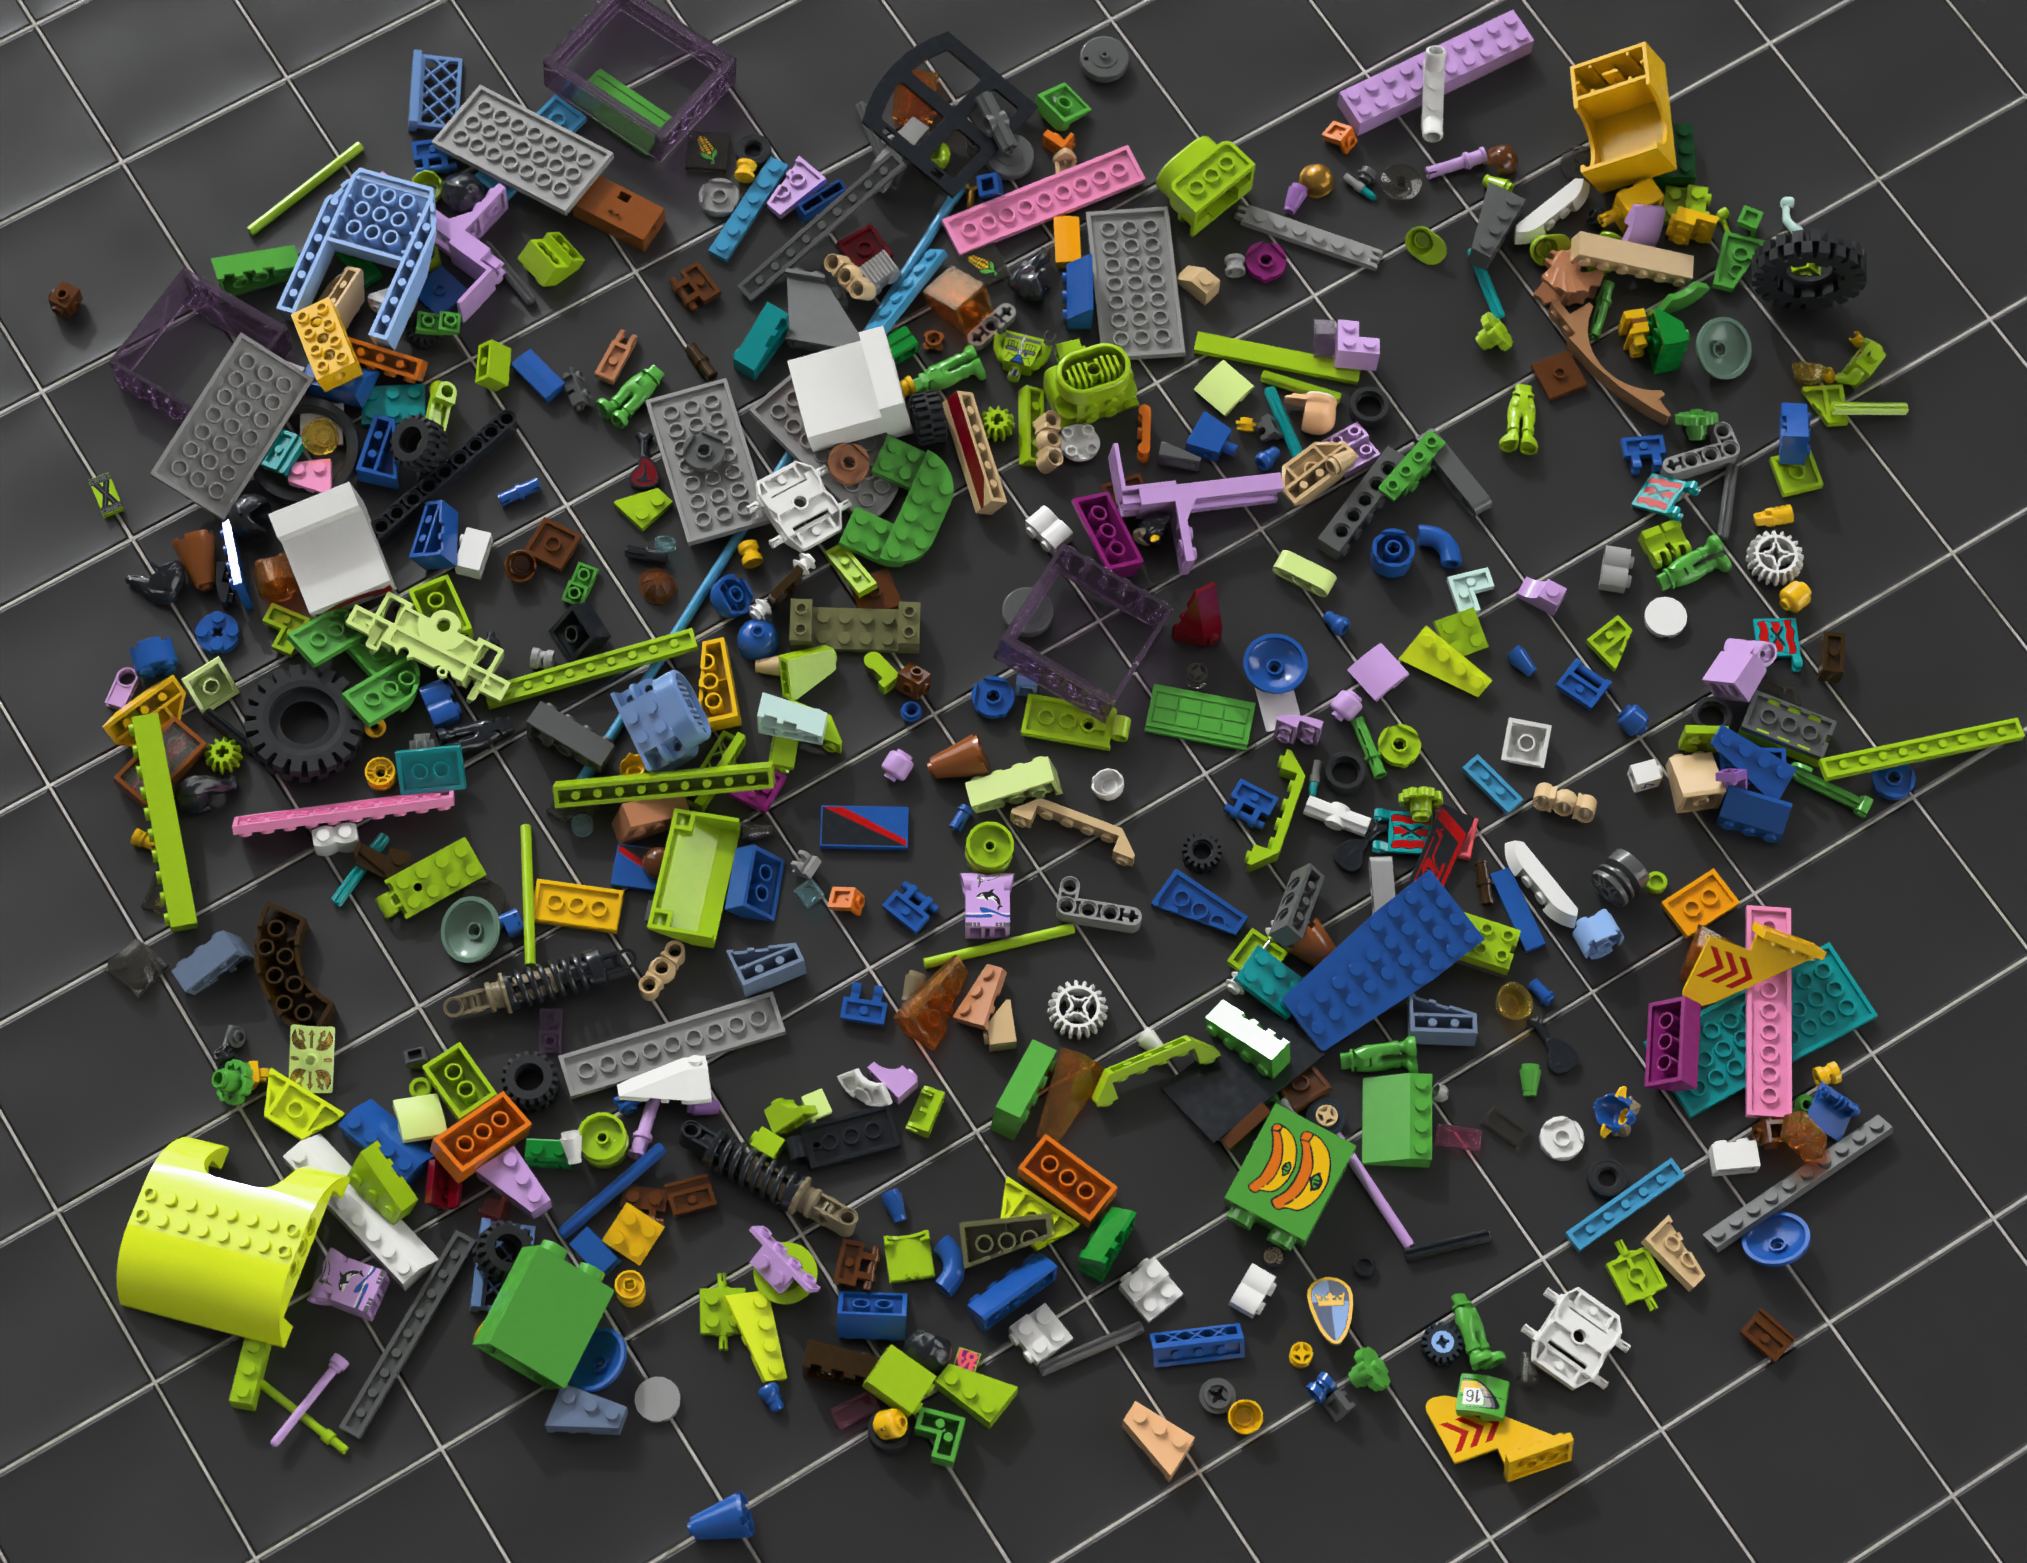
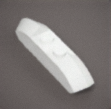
(1558, 206)
(1535, 876)

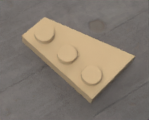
(1671, 1253)

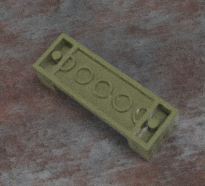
(855, 628)

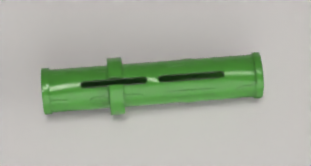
(1602, 302)
(1372, 756)

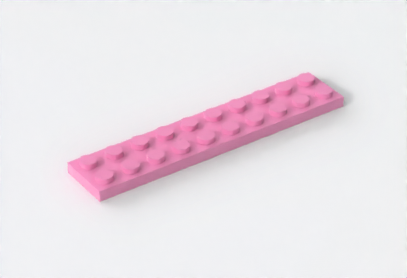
(1044, 200)
(335, 813)
(1769, 1029)

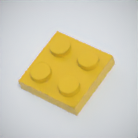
(633, 1233)

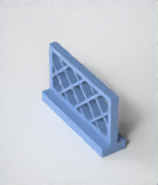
(418, 85)
(480, 1283)

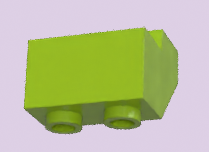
(550, 259)

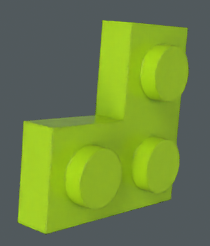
(286, 622)

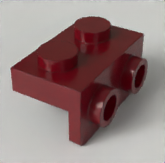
(441, 1188)

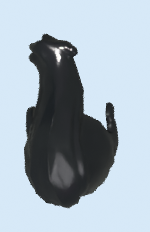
(1026, 277)
(163, 585)
(197, 790)

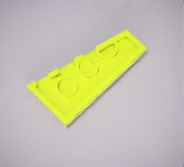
(1441, 660)
(757, 1325)

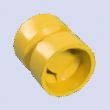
(630, 1288)

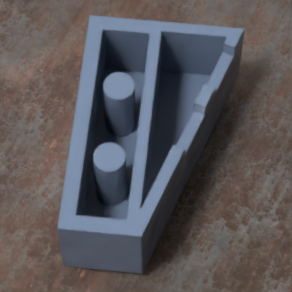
(210, 961)
(766, 967)
(1440, 1024)
(585, 1413)

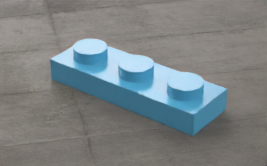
(1492, 784)

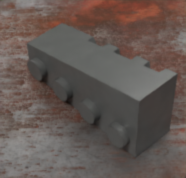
(1496, 220)

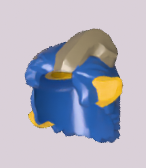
(1616, 1113)

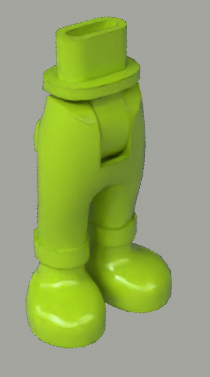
(1520, 408)

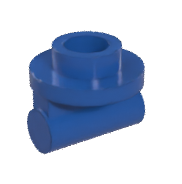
(625, 1106)

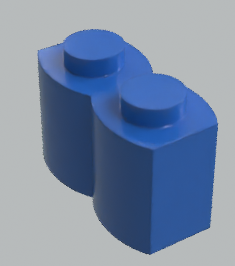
(440, 704)

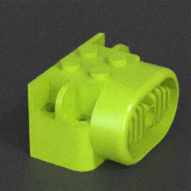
(1205, 180)
(1091, 384)

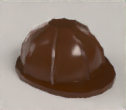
(657, 586)

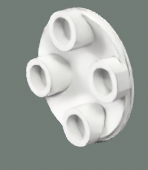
(1079, 442)

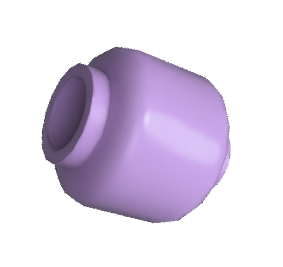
(1346, 705)
(897, 765)

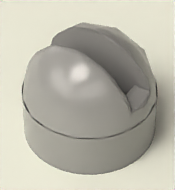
(1440, 1092)

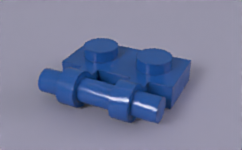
(425, 152)
(1253, 798)
(905, 911)

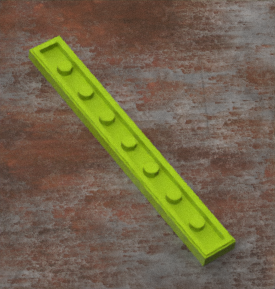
(1273, 357)

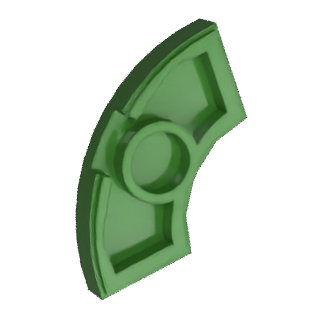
(1684, 298)

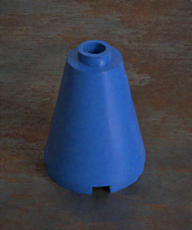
(723, 1520)

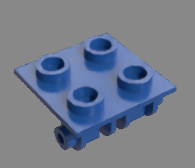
(1832, 1111)

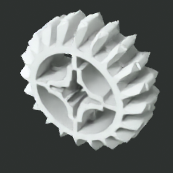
(1783, 551)
(1090, 997)

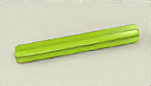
(1294, 385)
(1868, 408)

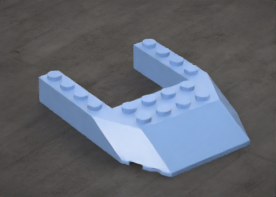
(378, 222)

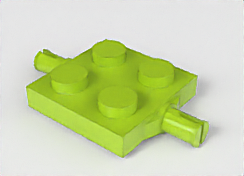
(1636, 1275)
(715, 1315)

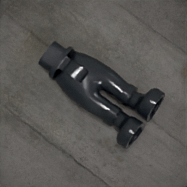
(484, 733)

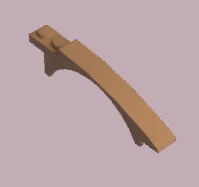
(1576, 329)

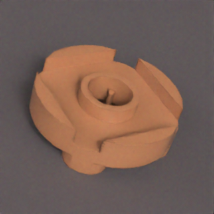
(845, 475)

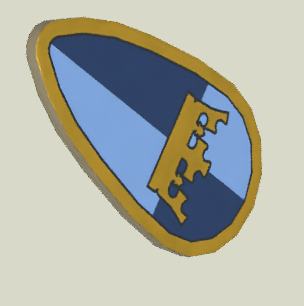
(1331, 1308)

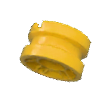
(385, 767)

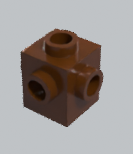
(65, 299)
(913, 681)
(1768, 1133)

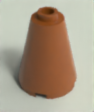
(198, 557)
(960, 760)
(1314, 945)

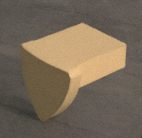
(1064, 160)

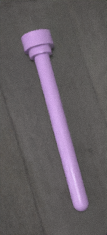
(336, 1365)

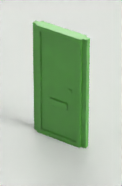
(630, 99)
(1200, 717)

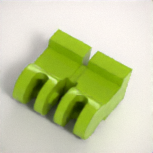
(1657, 539)

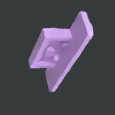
(777, 1265)

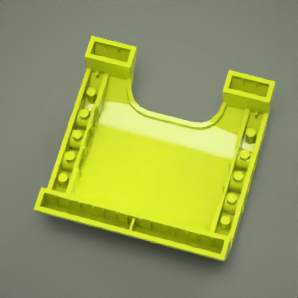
(218, 1246)

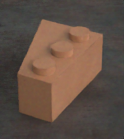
(645, 818)

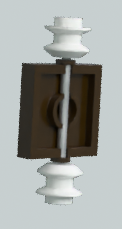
(788, 585)

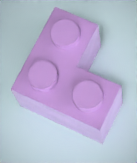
(1355, 351)

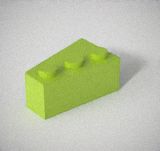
(976, 1393)

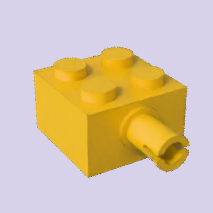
(1643, 192)

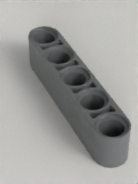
(1458, 479)

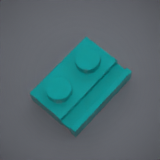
(283, 453)

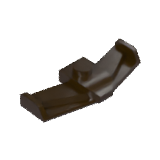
(380, 864)

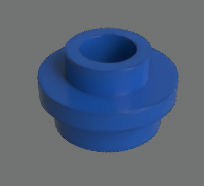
(911, 705)

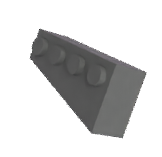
(569, 737)

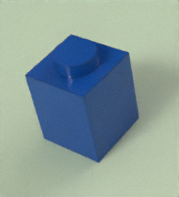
(989, 186)

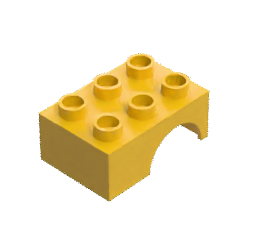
(1625, 116)

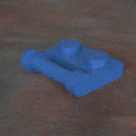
(1580, 689)

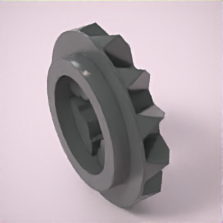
(1213, 1386)

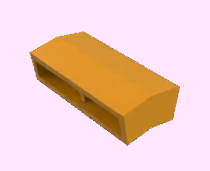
(1066, 240)

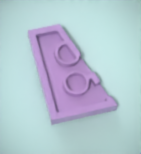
(798, 186)

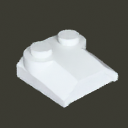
(1526, 743)

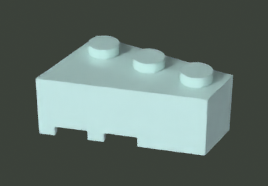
(791, 720)

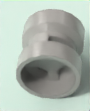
(542, 659)

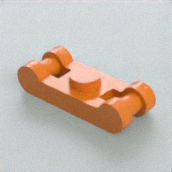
(1143, 433)

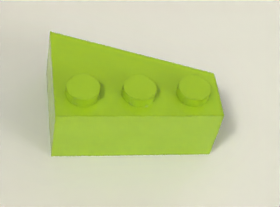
(380, 1185)

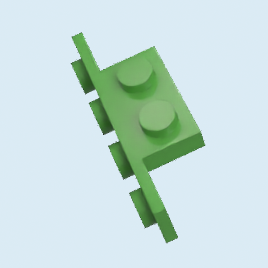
(1412, 467)

